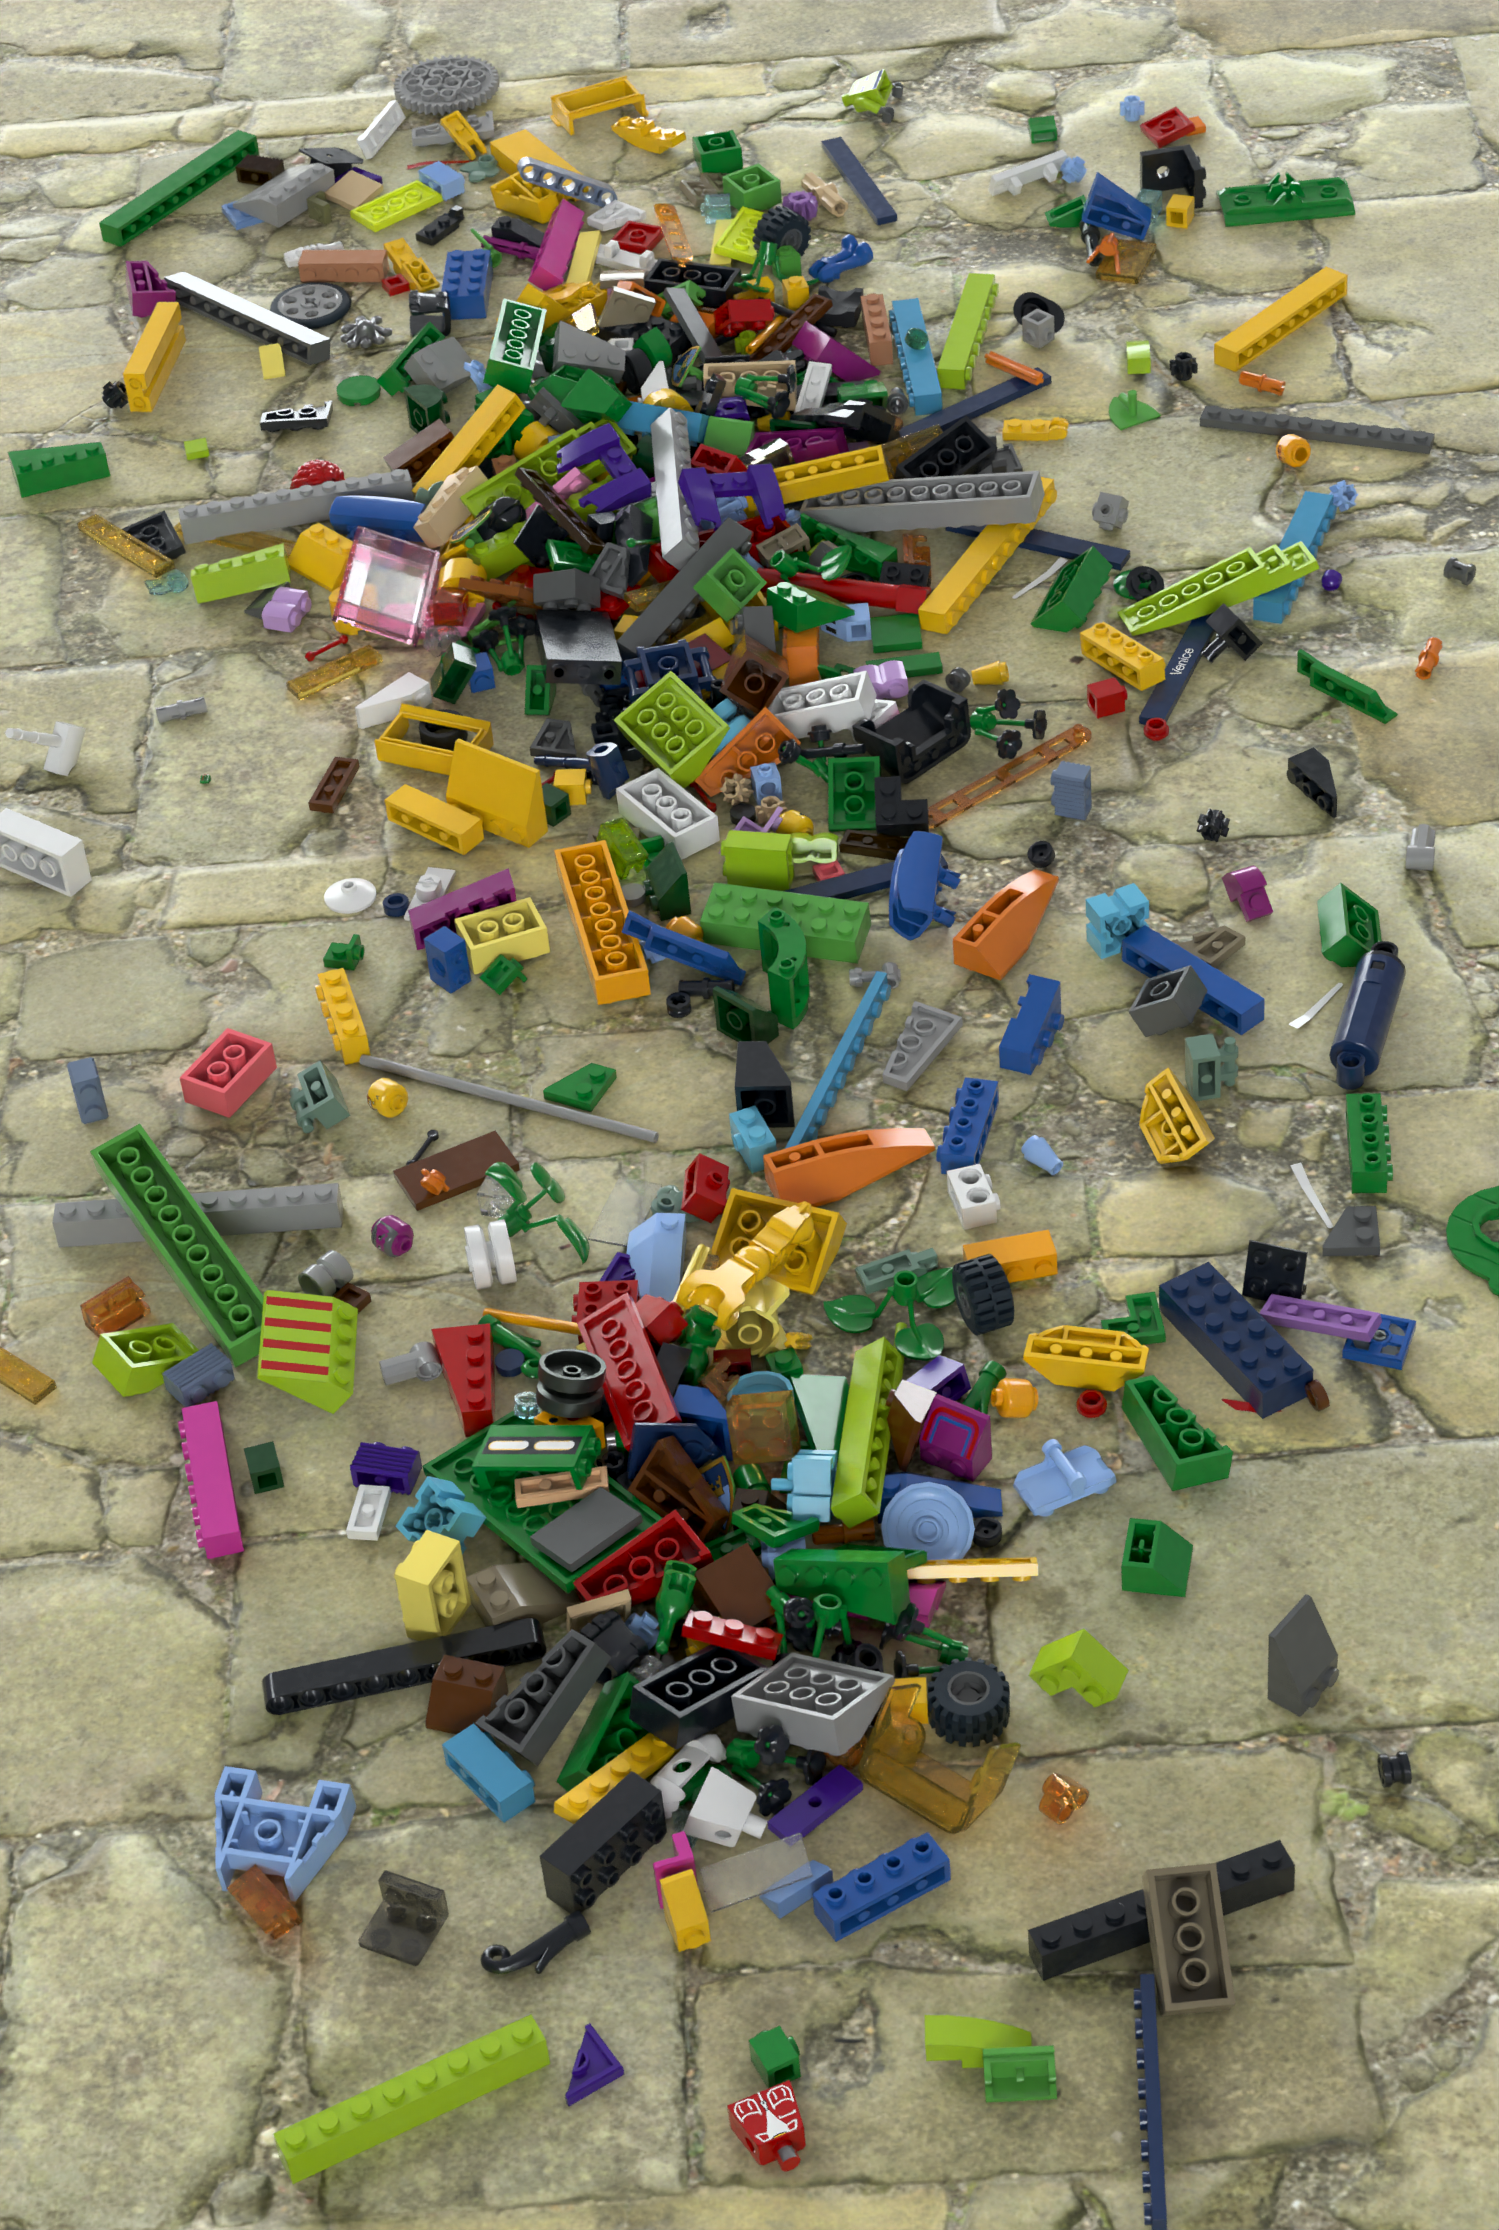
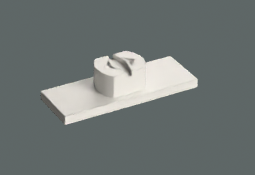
(431, 886)

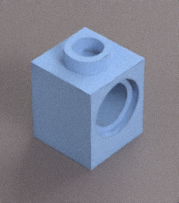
(765, 781)

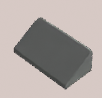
(256, 607)

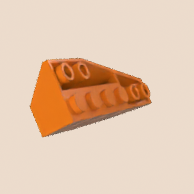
(1004, 925)
(842, 1163)

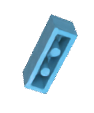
(489, 1772)

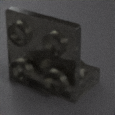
(405, 1919)

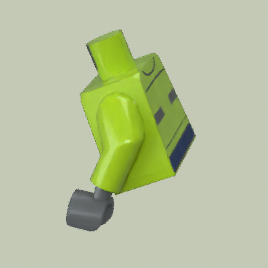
(872, 94)

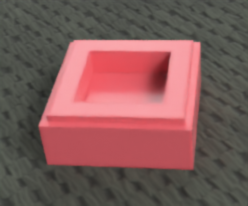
(827, 870)

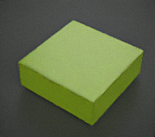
(196, 449)

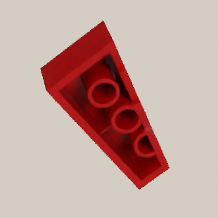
(469, 1371)
(642, 1561)

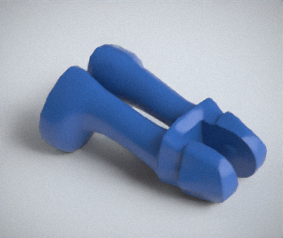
(850, 257)

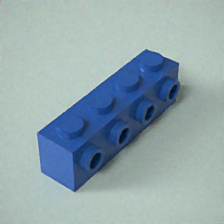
(969, 1124)
(881, 1886)

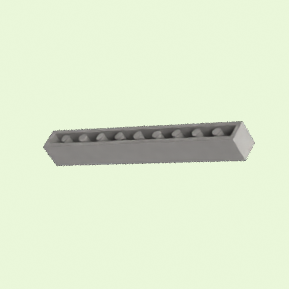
(670, 456)
(285, 506)
(228, 1211)

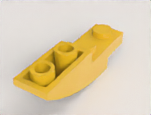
(646, 136)
(410, 266)

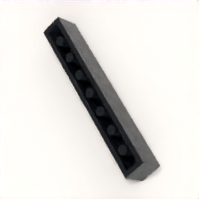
(1123, 1921)

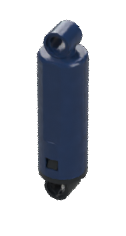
(1367, 1015)

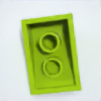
(139, 1356)

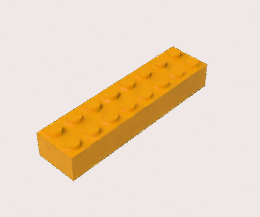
(598, 917)

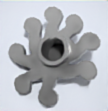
(364, 332)

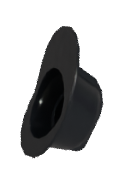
(1031, 301)
(505, 513)

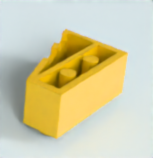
(524, 198)
(537, 298)

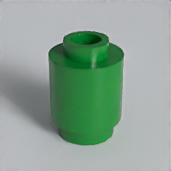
(751, 1477)

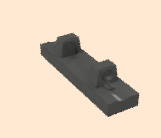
(548, 407)

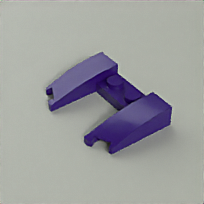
(628, 482)
(759, 482)

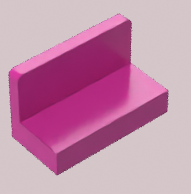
(681, 1862)

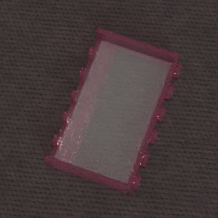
(388, 586)

